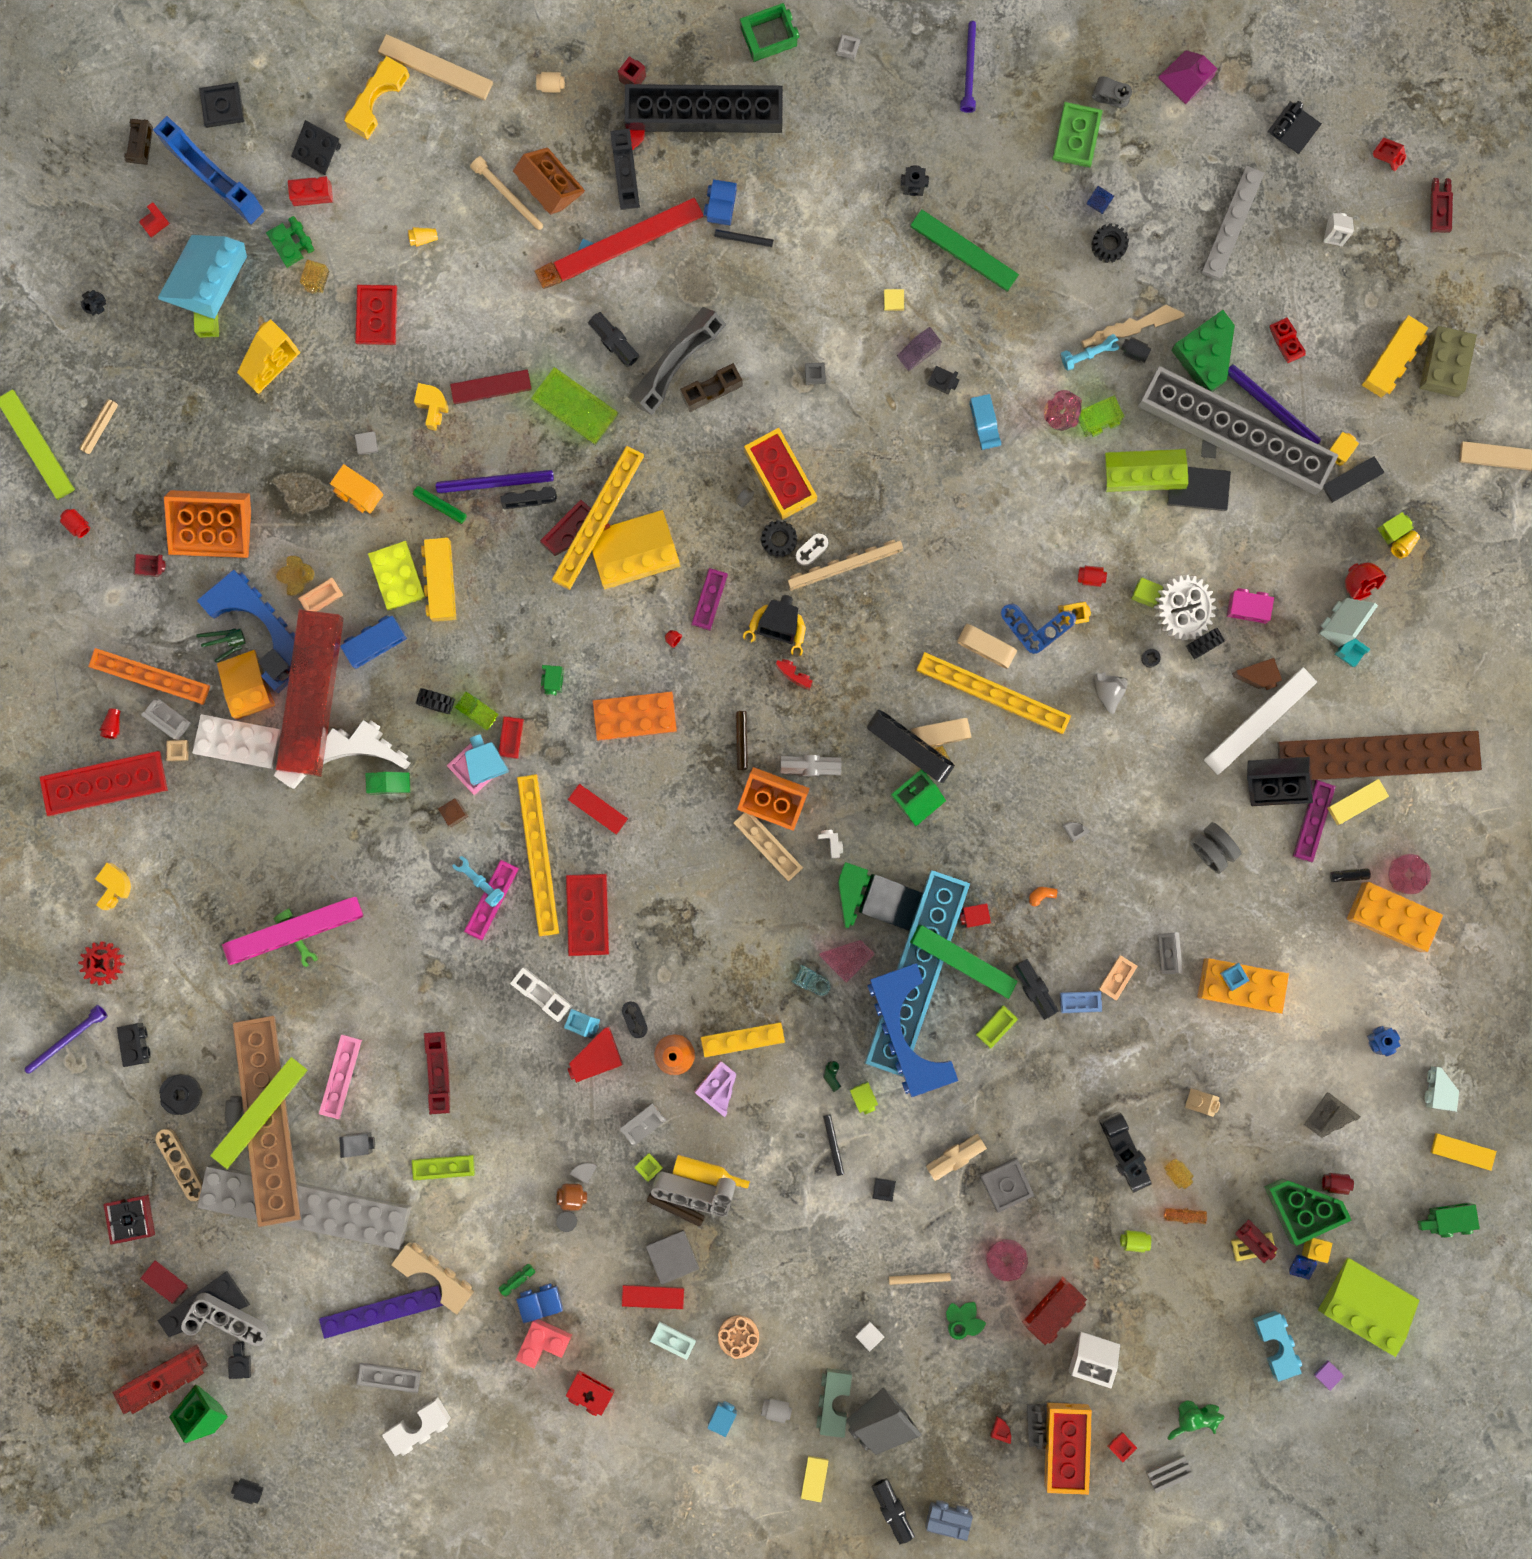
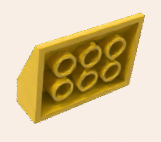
(635, 550)

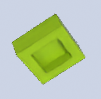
(648, 1167)

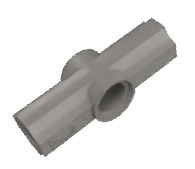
(810, 765)

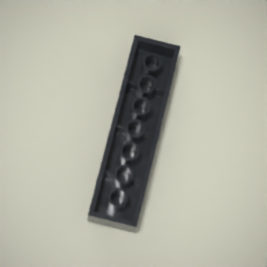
(704, 108)

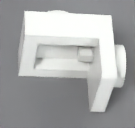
(836, 847)

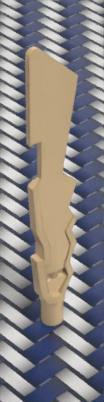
(1131, 327)

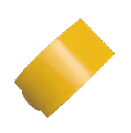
(432, 399)
(117, 884)

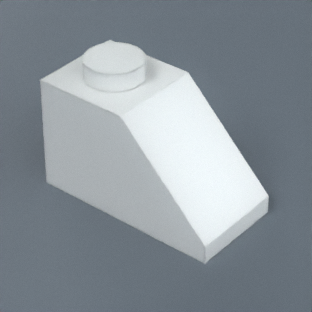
(1338, 229)

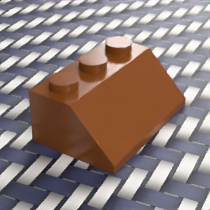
(548, 180)

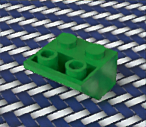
(918, 797)

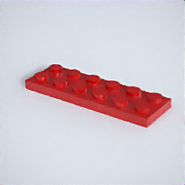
(103, 783)

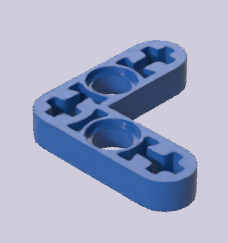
(1039, 635)

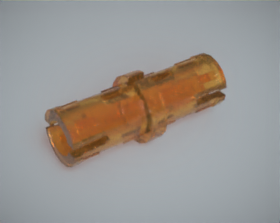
(1185, 1215)

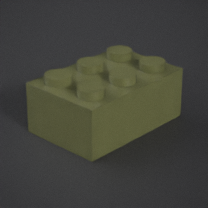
(1448, 361)

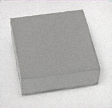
(848, 47)
(366, 443)

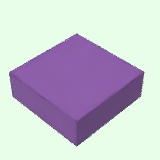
(1328, 1375)

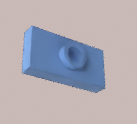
(1080, 1002)

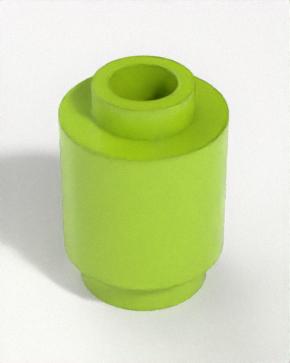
(1135, 1241)

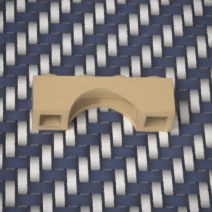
(454, 1292)

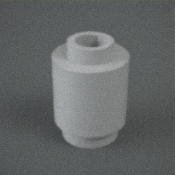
(776, 1410)

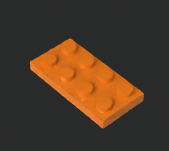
(634, 716)

